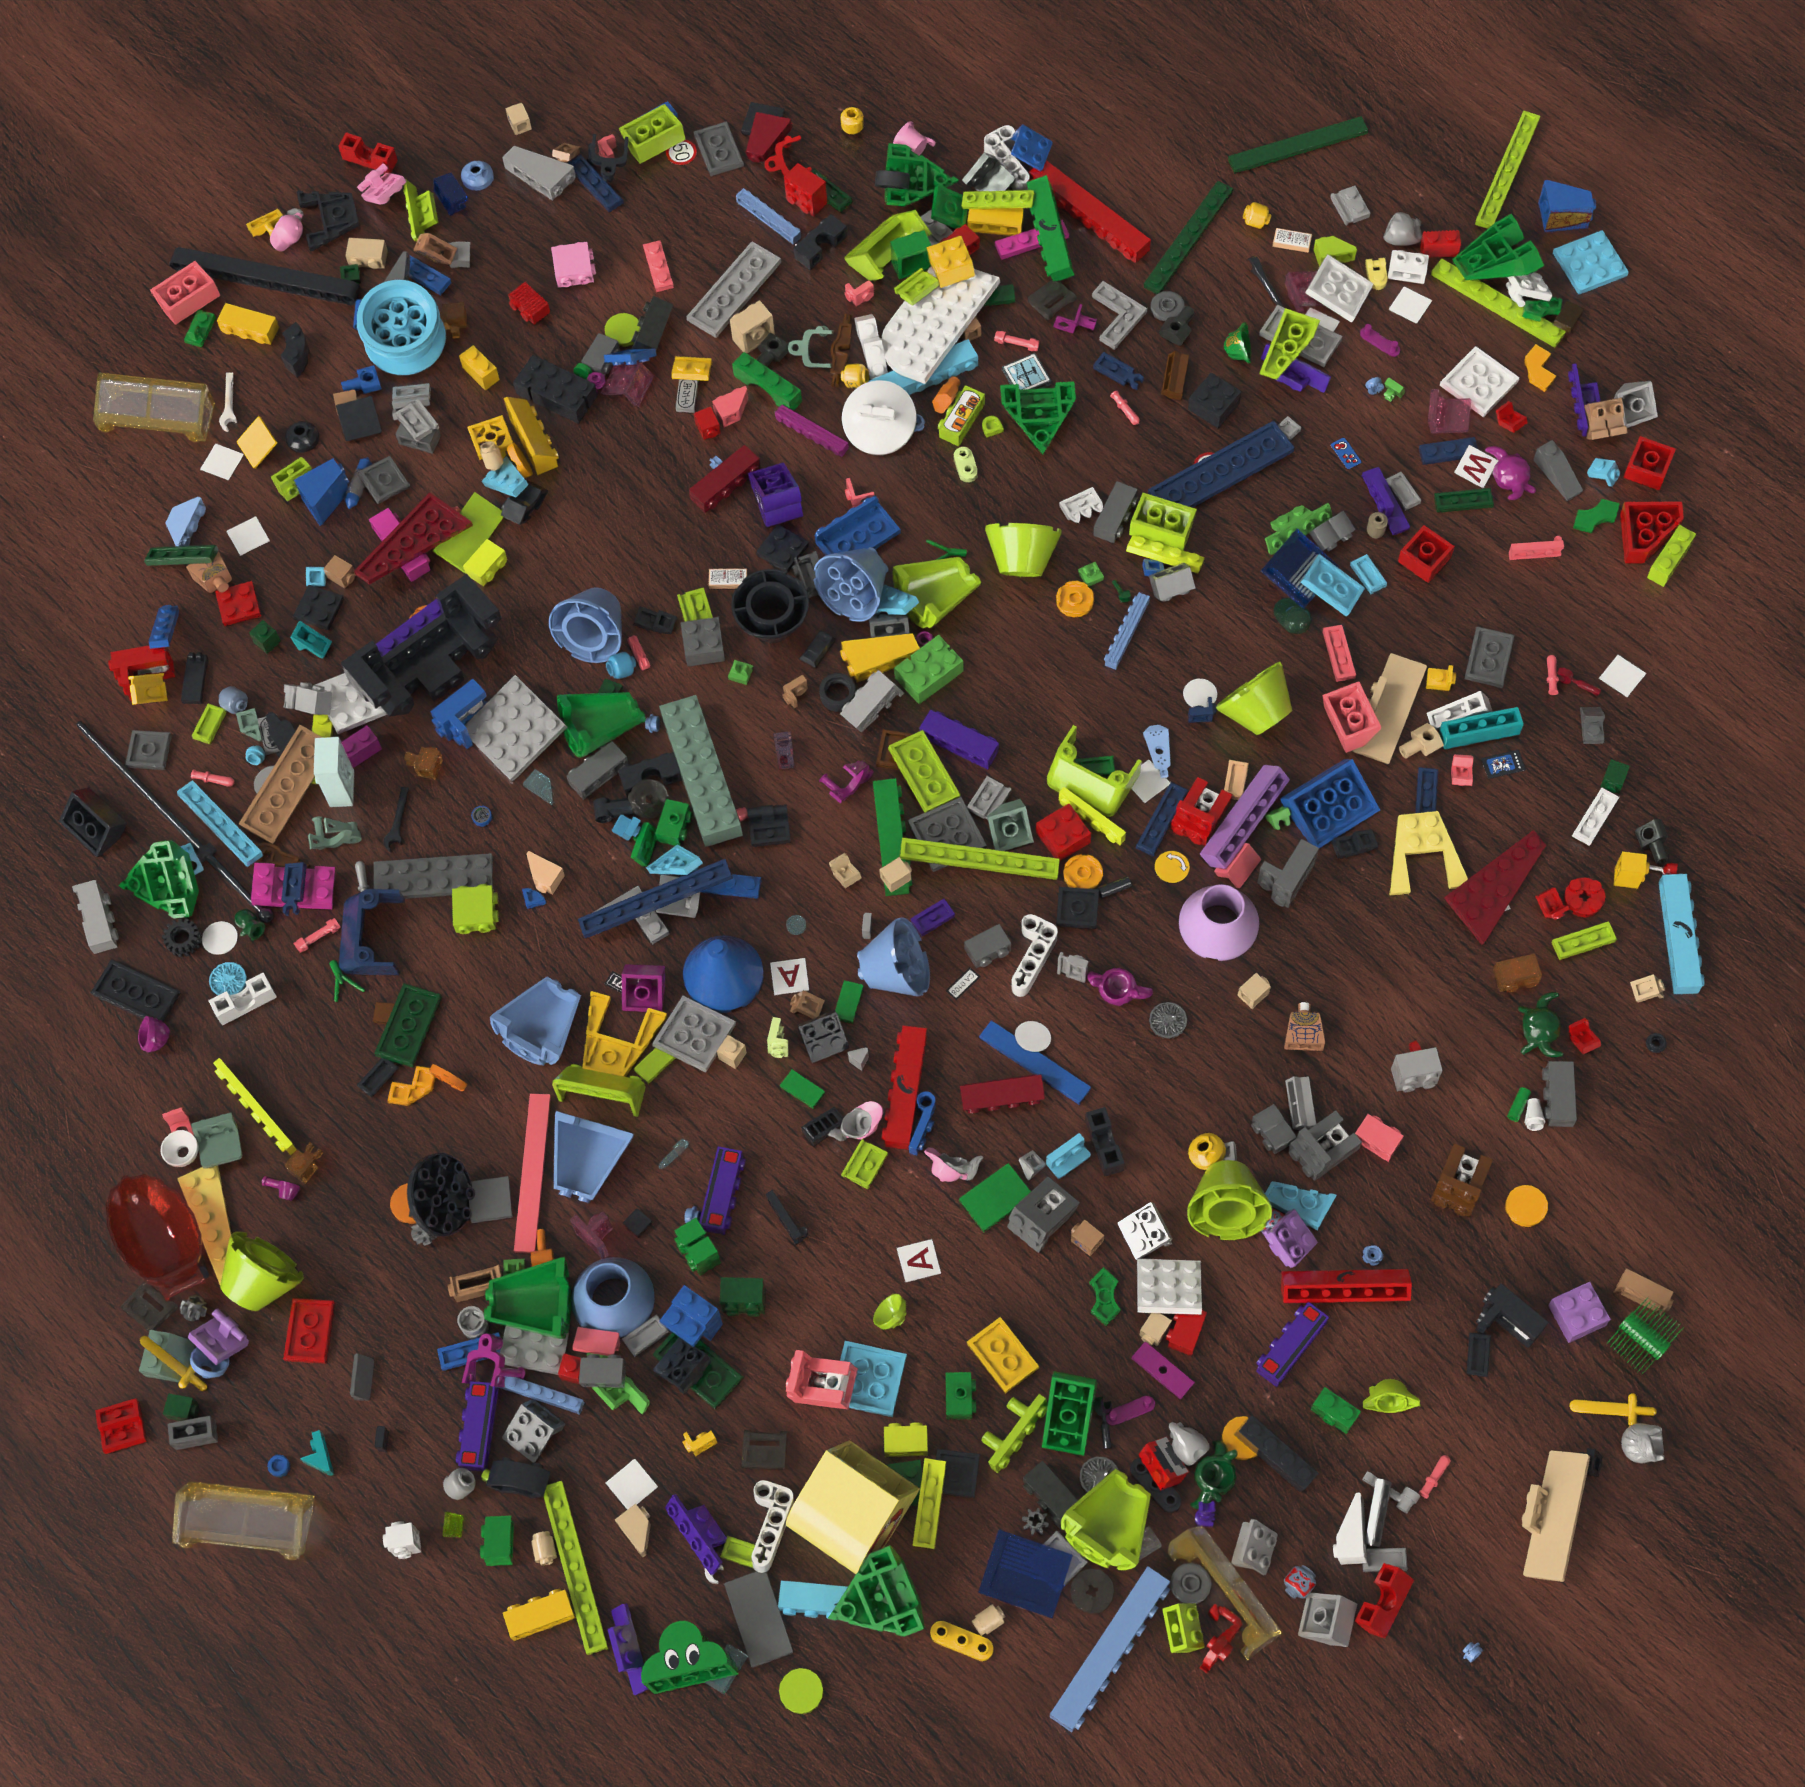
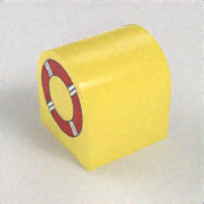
(851, 1505)

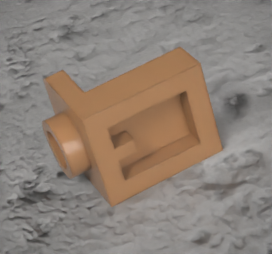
(794, 688)
(806, 1004)

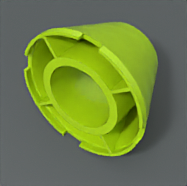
(1022, 547)
(1260, 701)
(1229, 1202)
(256, 1272)

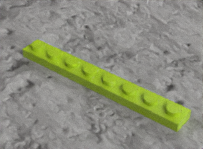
(1507, 169)
(1497, 303)
(979, 858)
(574, 1568)

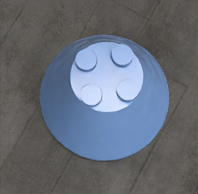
(851, 582)
(895, 960)

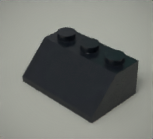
(92, 821)

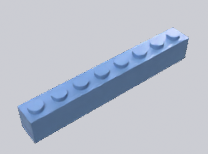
(1109, 1650)

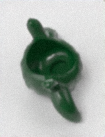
(1541, 1026)
(1215, 1474)

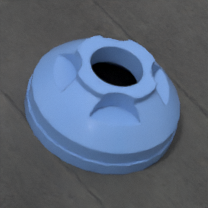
(477, 180)
(199, 1359)

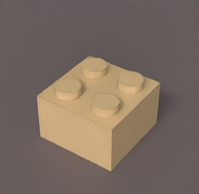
(751, 326)

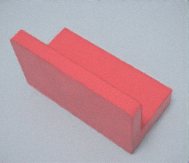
(1240, 866)
(596, 1341)

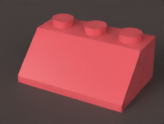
(185, 292)
(1351, 716)

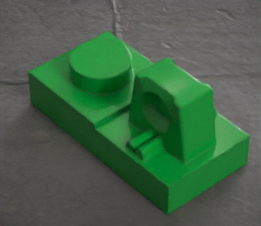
(200, 328)
(644, 844)

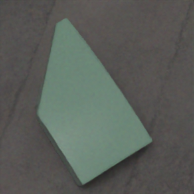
(249, 724)

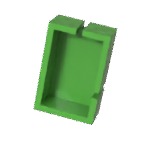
(928, 669)

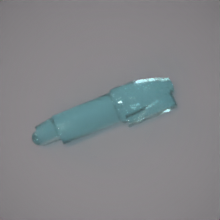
(677, 1150)

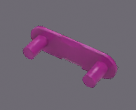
(1385, 345)
(1130, 1410)

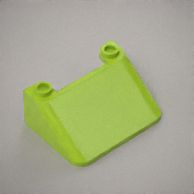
(600, 1085)

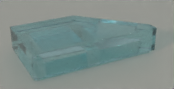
(540, 786)

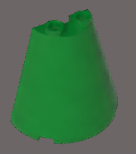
(597, 718)
(532, 1299)

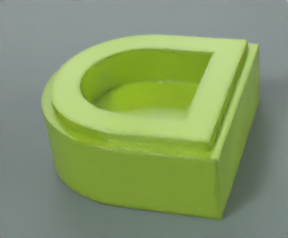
(991, 425)

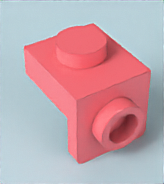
(606, 145)
(860, 294)
(1462, 770)

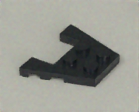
(337, 215)

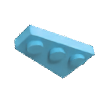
(506, 479)
(675, 861)
(1309, 1204)

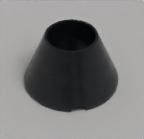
(770, 590)

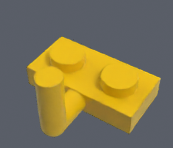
(265, 223)

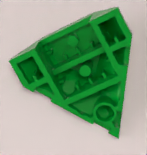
(923, 175)
(1039, 410)
(165, 879)
(882, 1596)

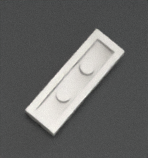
(1595, 816)

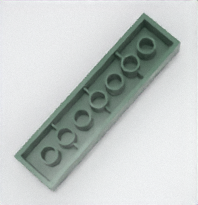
(700, 771)

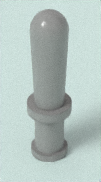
(361, 875)

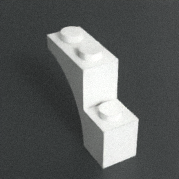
(871, 345)

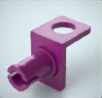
(1081, 320)

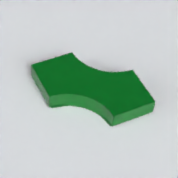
(1537, 309)
(1588, 519)
(1105, 1306)

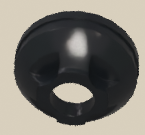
(303, 442)

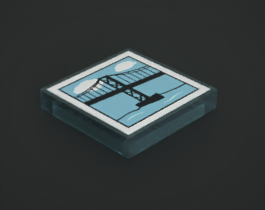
(1027, 373)

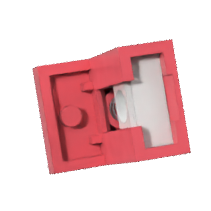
(805, 1377)

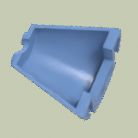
(537, 1021)
(585, 1155)

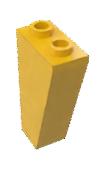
(876, 654)

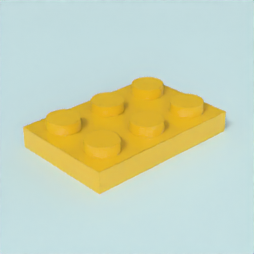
(1002, 1355)

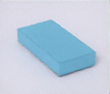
(1368, 574)

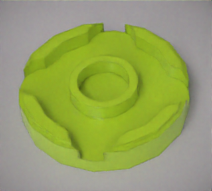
(622, 328)
(801, 1691)

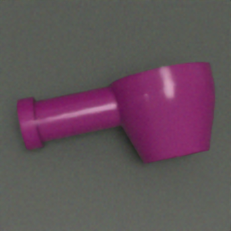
(286, 1190)

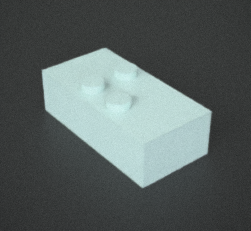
(333, 772)

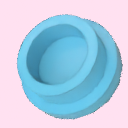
(255, 755)

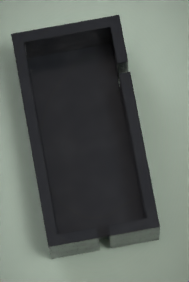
(555, 389)

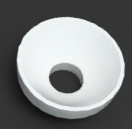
(176, 1141)

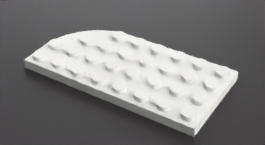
(925, 333)

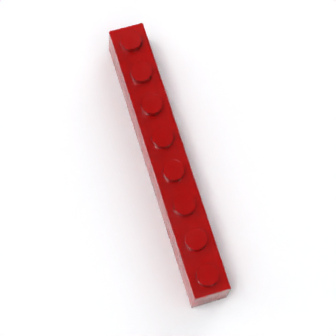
(1094, 214)

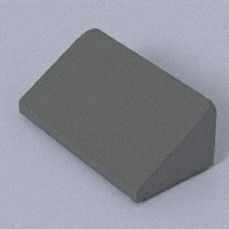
(362, 1377)

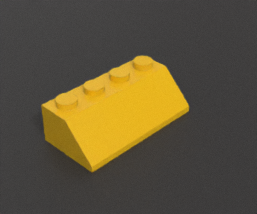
(531, 434)

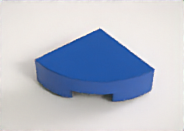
(533, 898)

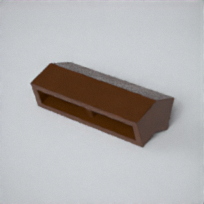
(1175, 375)

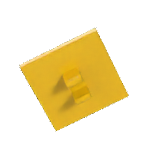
(256, 442)

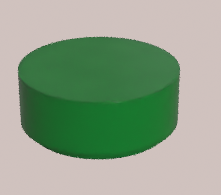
(582, 370)

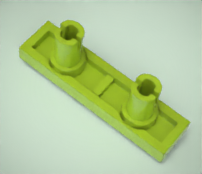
(1013, 1441)

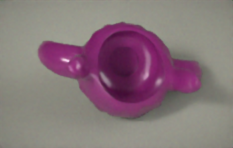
(1511, 472)
(1118, 986)

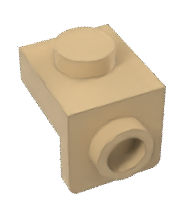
(844, 870)

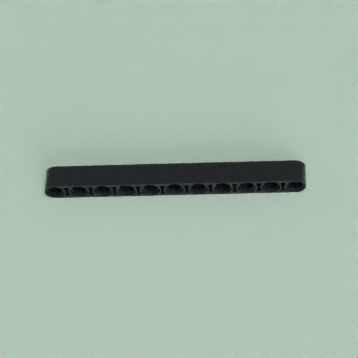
(268, 276)

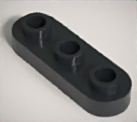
(1159, 1496)

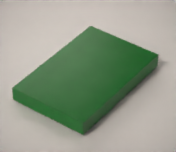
(994, 1197)

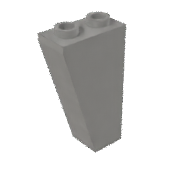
(539, 171)

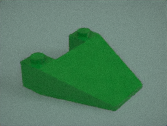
(1492, 253)

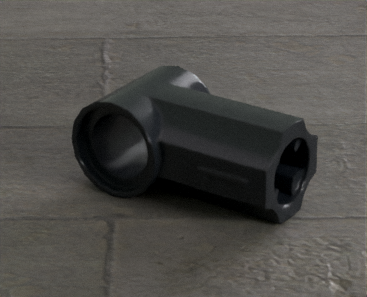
(608, 809)

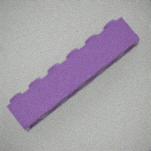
(1244, 816)

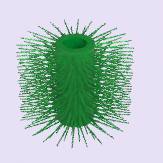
(1644, 1335)

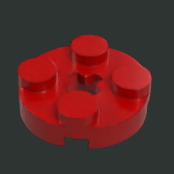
(1584, 886)

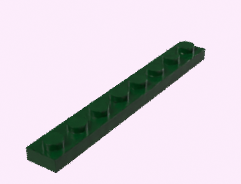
(1188, 237)

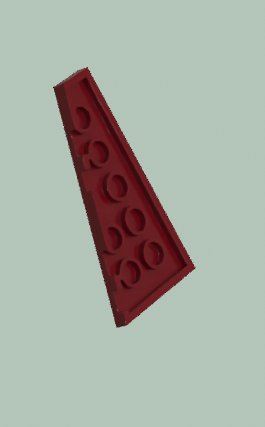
(420, 531)
(1488, 892)

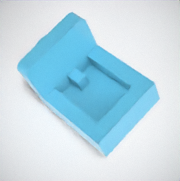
(1604, 470)

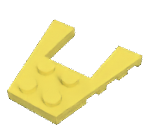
(1418, 835)

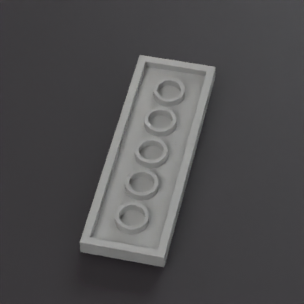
(733, 289)

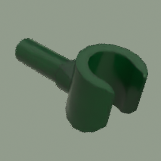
(1124, 596)

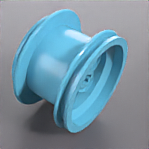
(381, 315)

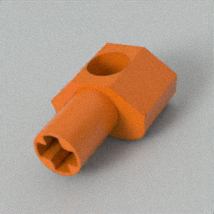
(946, 395)

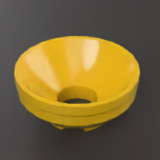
(1214, 1153)

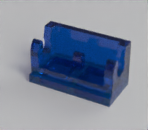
(450, 193)

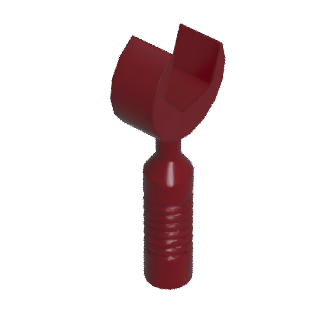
(1566, 677)

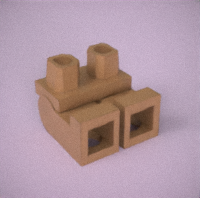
(1605, 419)

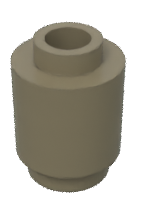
(1377, 525)

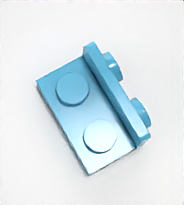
(1068, 1156)

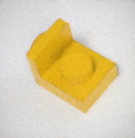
(1440, 679)
(702, 1442)

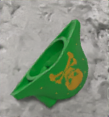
(1238, 344)

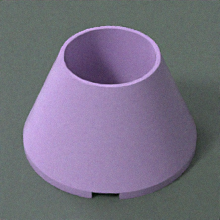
(1217, 939)

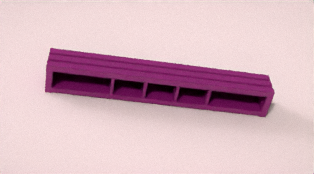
(811, 430)

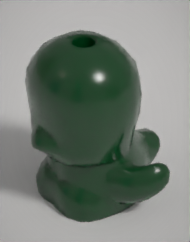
(249, 923)

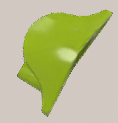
(1390, 1397)

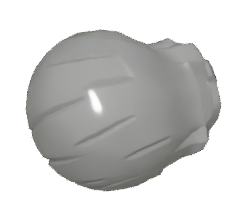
(1643, 1443)

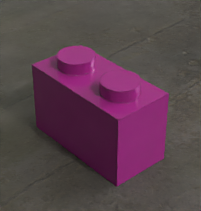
(361, 746)

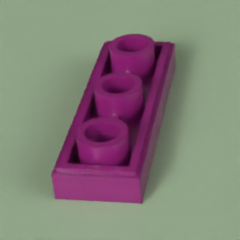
(1153, 1361)

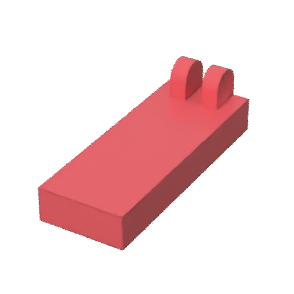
(1536, 549)

